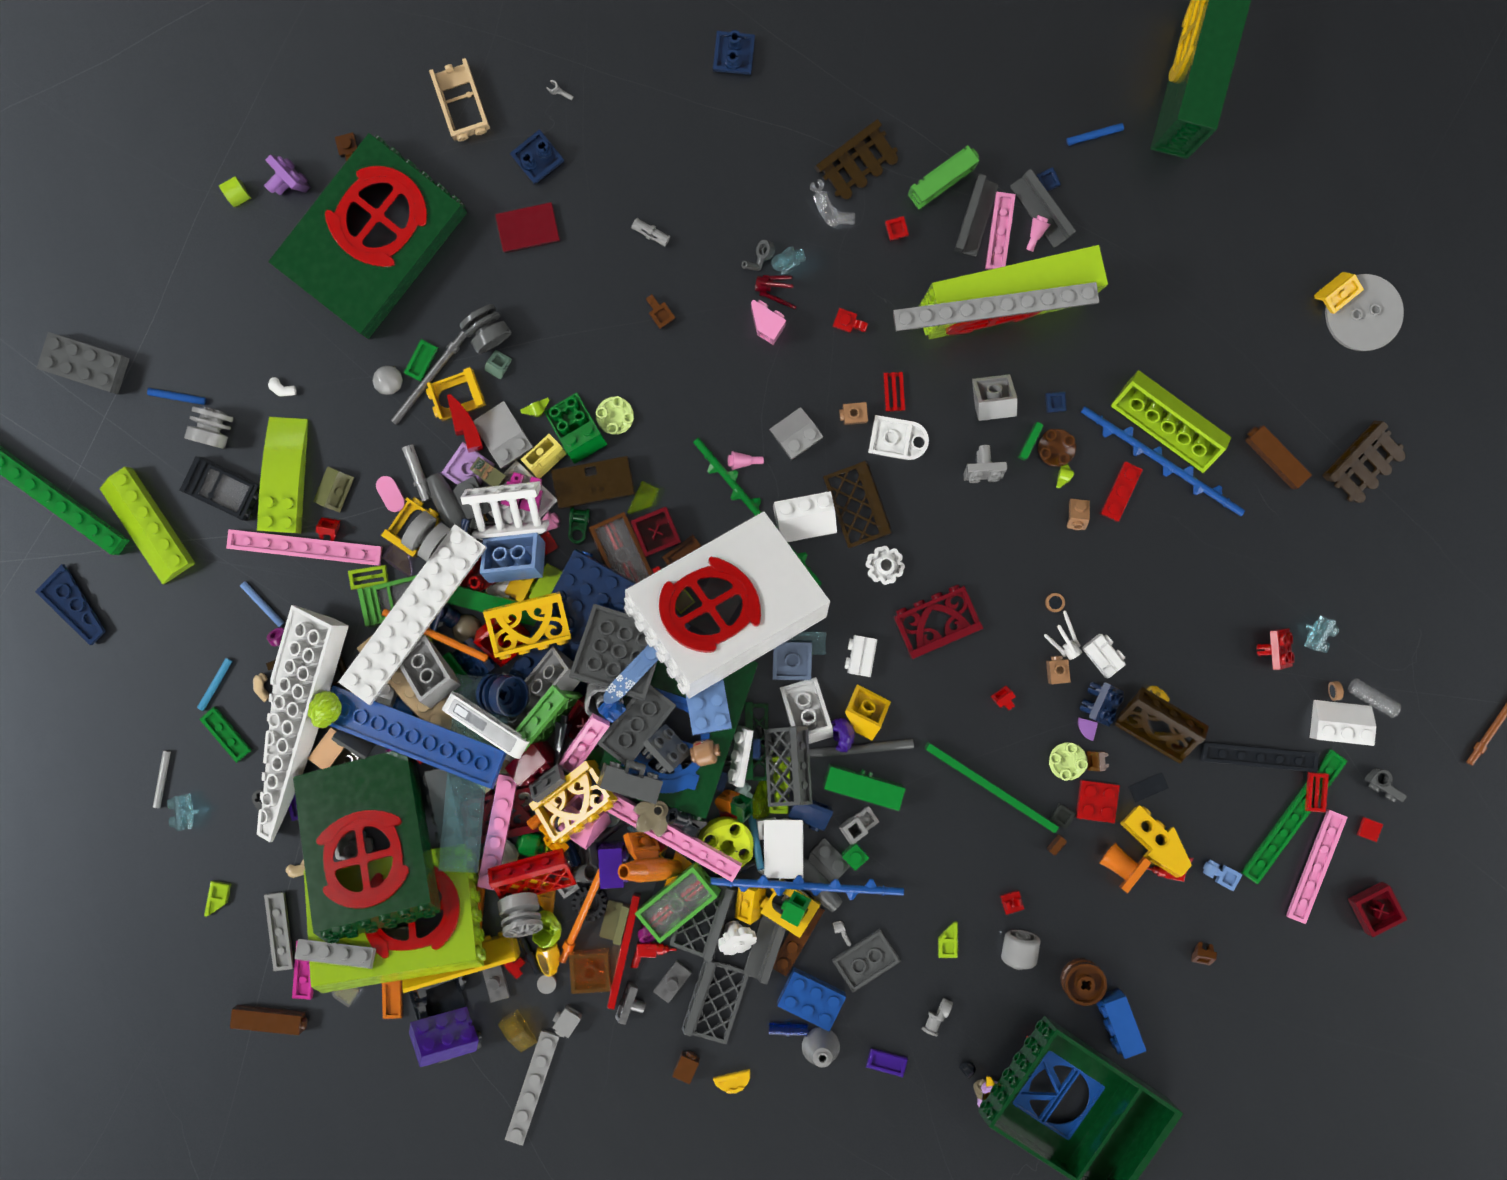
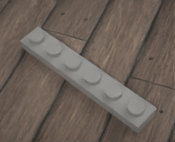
(532, 1087)

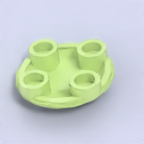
(614, 415)
(1068, 761)

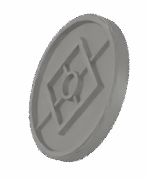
(1370, 317)

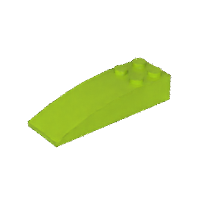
(283, 476)

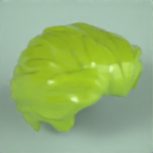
(324, 709)
(551, 930)

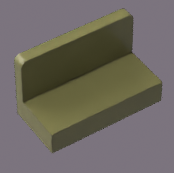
(333, 489)
(614, 921)

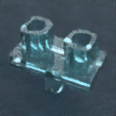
(788, 260)
(1319, 633)
(183, 812)

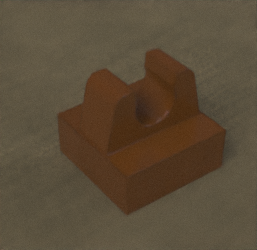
(1096, 760)
(1204, 956)

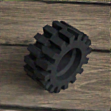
(601, 902)

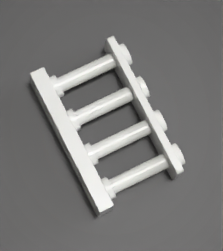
(509, 493)

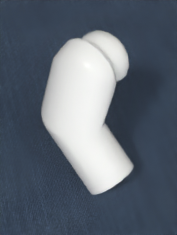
(275, 386)

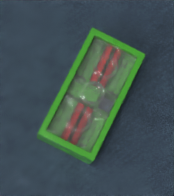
(677, 902)

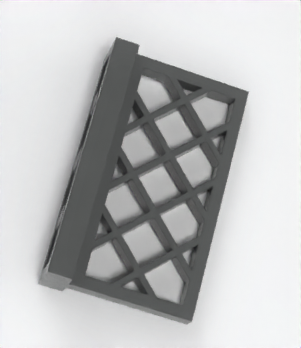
(799, 766)
(716, 926)
(699, 1000)

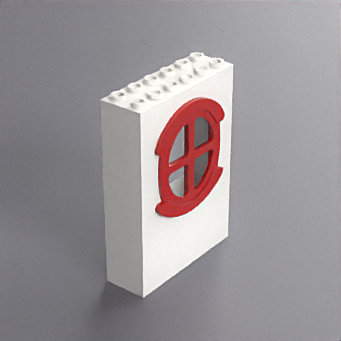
(775, 594)

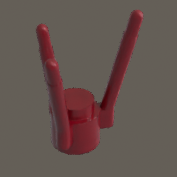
(765, 284)

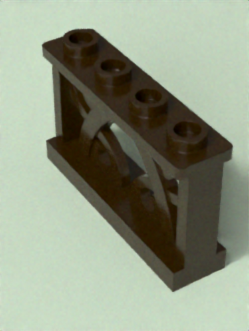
(1158, 709)

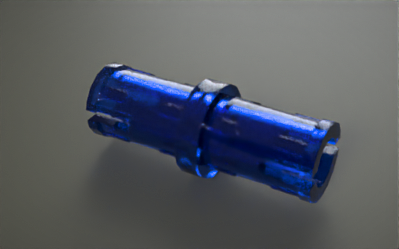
(788, 1029)

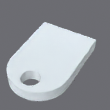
(895, 438)

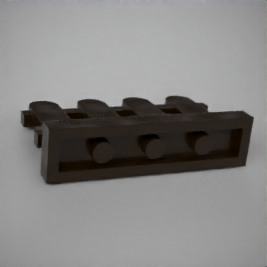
(863, 151)
(1362, 446)

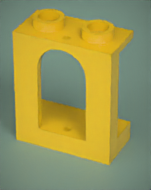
(434, 390)
(409, 507)
(775, 916)

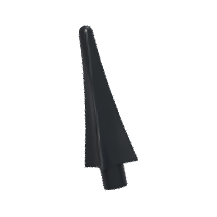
(561, 733)

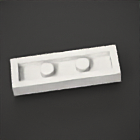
(740, 756)

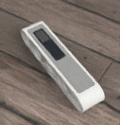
(485, 725)

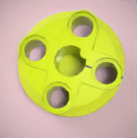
(729, 841)

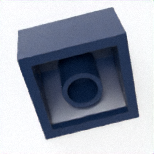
(815, 815)

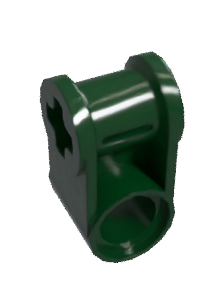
(578, 524)

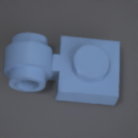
(1226, 876)

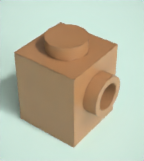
(854, 413)
(1058, 670)

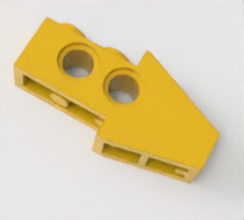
(1168, 856)

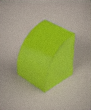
(235, 191)

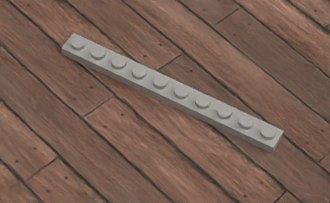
(996, 306)

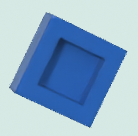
(612, 711)

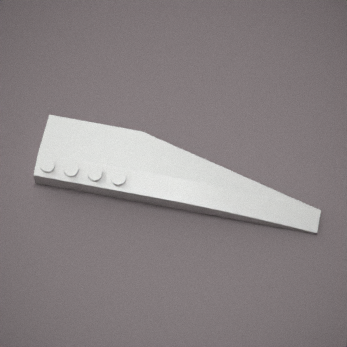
(301, 670)

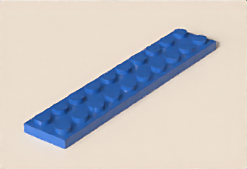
(419, 739)

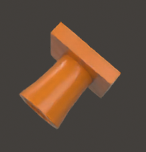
(1124, 866)

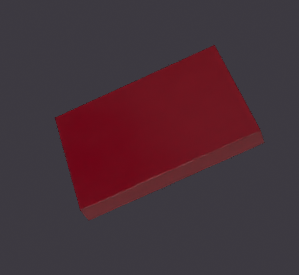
(527, 227)

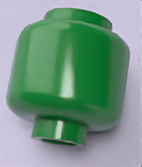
(530, 844)

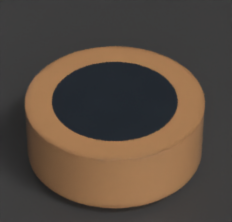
(1054, 602)
(1335, 690)

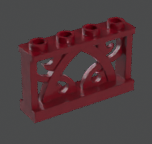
(963, 626)
(515, 829)

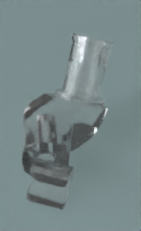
(827, 210)

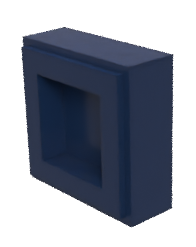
(1049, 179)
(1055, 402)
(756, 749)
(722, 781)

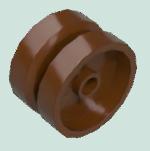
(1091, 990)

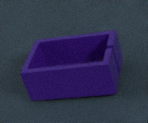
(611, 856)
(443, 1036)

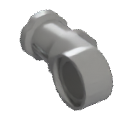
(936, 1018)

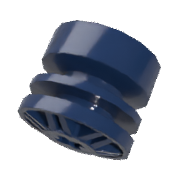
(502, 694)

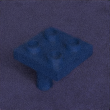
(733, 52)
(537, 157)
(471, 664)
(1106, 704)

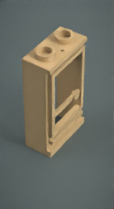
(452, 78)

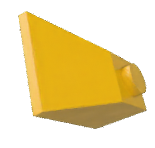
(866, 711)

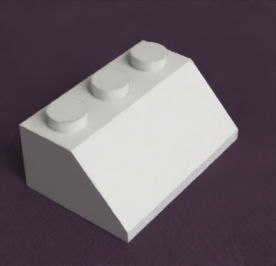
(805, 516)
(1343, 722)

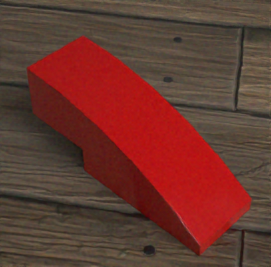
(464, 425)

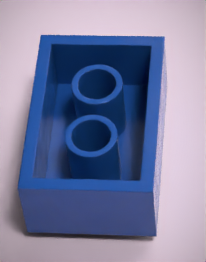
(811, 999)
(1121, 1024)

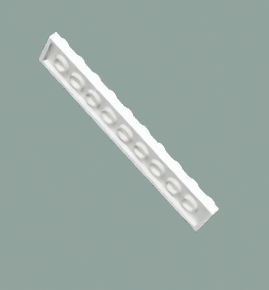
(412, 615)

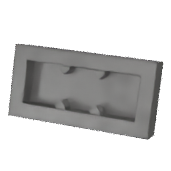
(672, 981)
(496, 983)
(629, 1003)

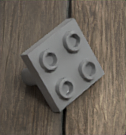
(984, 468)

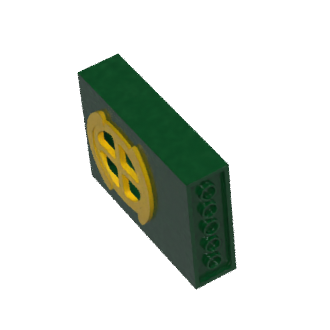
(1200, 75)

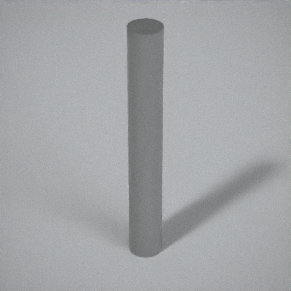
(161, 779)

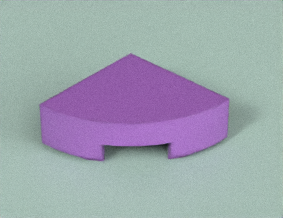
(1087, 728)

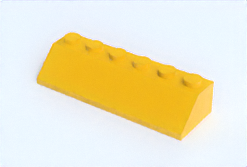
(498, 952)

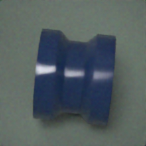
(450, 616)

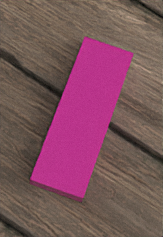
(301, 981)

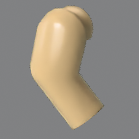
(258, 686)
(295, 871)

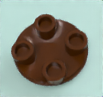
(1056, 447)

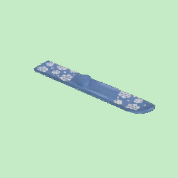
(632, 674)

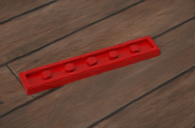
(624, 951)

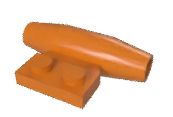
(646, 864)

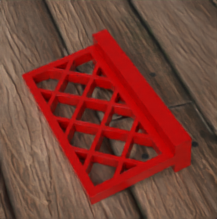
(529, 869)

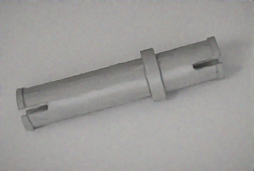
(417, 473)

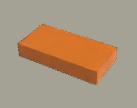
(392, 1000)

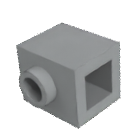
(566, 1021)

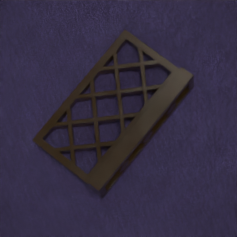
(871, 494)

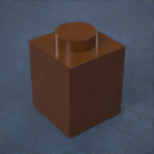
(686, 1066)

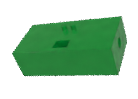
(864, 786)

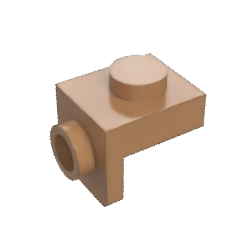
(1078, 514)

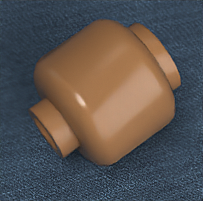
(704, 752)

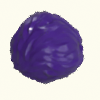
(843, 733)

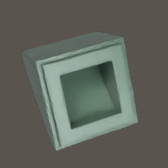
(497, 364)

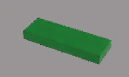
(225, 734)

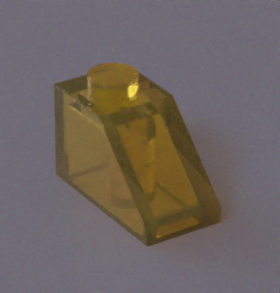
(517, 1031)

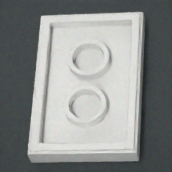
(783, 848)

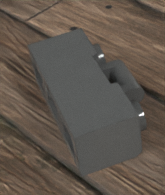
(637, 786)

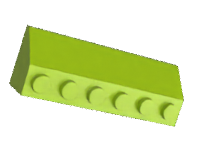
(1171, 421)
(146, 524)

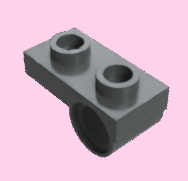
(1385, 786)
(589, 863)

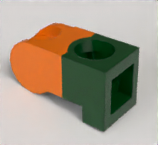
(735, 804)

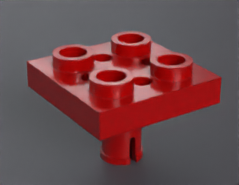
(1279, 649)

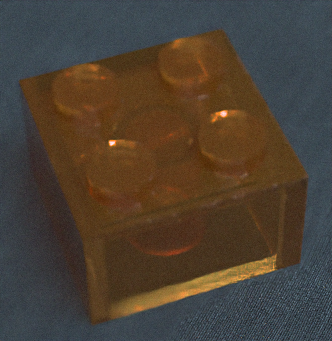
(590, 971)

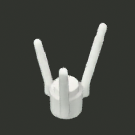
(1071, 648)

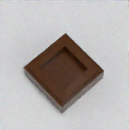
(1056, 845)

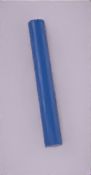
(1095, 134)
(176, 396)

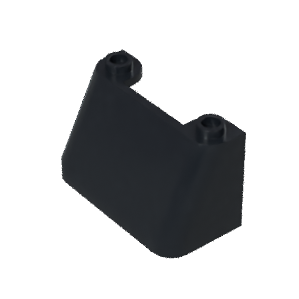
(440, 999)

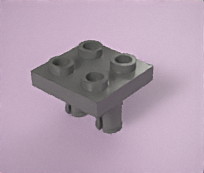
(666, 748)

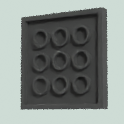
(608, 648)

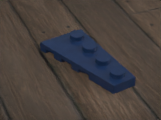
(69, 603)

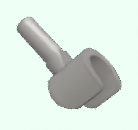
(557, 90)
(839, 927)

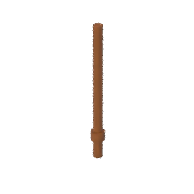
(1480, 747)

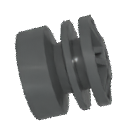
(483, 325)

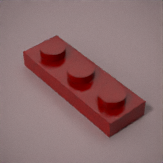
(1121, 491)

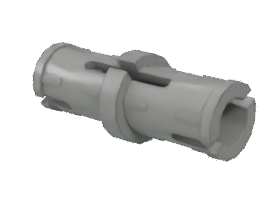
(650, 232)

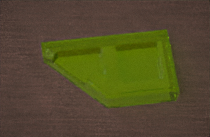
(644, 497)
(760, 801)

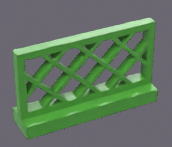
(541, 720)

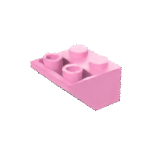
(767, 323)
(592, 830)

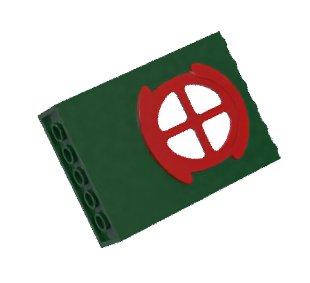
(337, 268)
(348, 797)

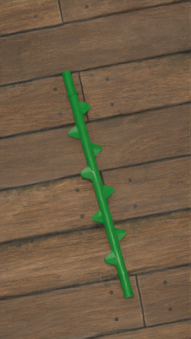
(738, 493)

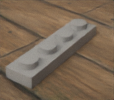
(279, 931)
(335, 954)

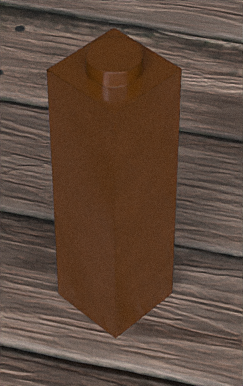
(1277, 456)
(268, 1020)

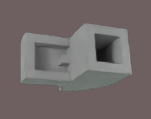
(858, 825)

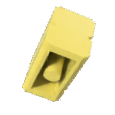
(543, 456)

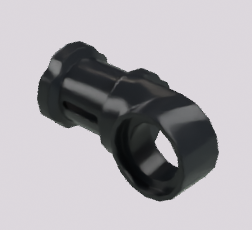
(683, 820)

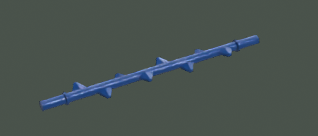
(1168, 467)
(799, 884)

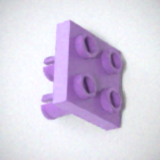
(285, 176)

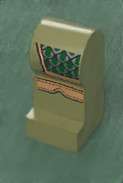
(488, 473)

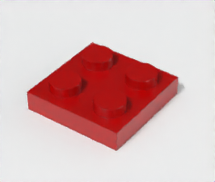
(1097, 801)

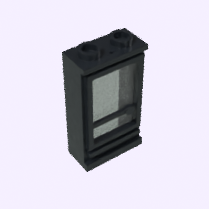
(221, 488)

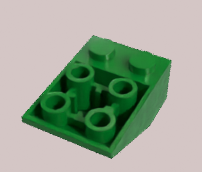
(575, 428)

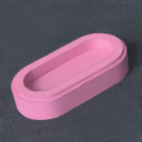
(390, 494)

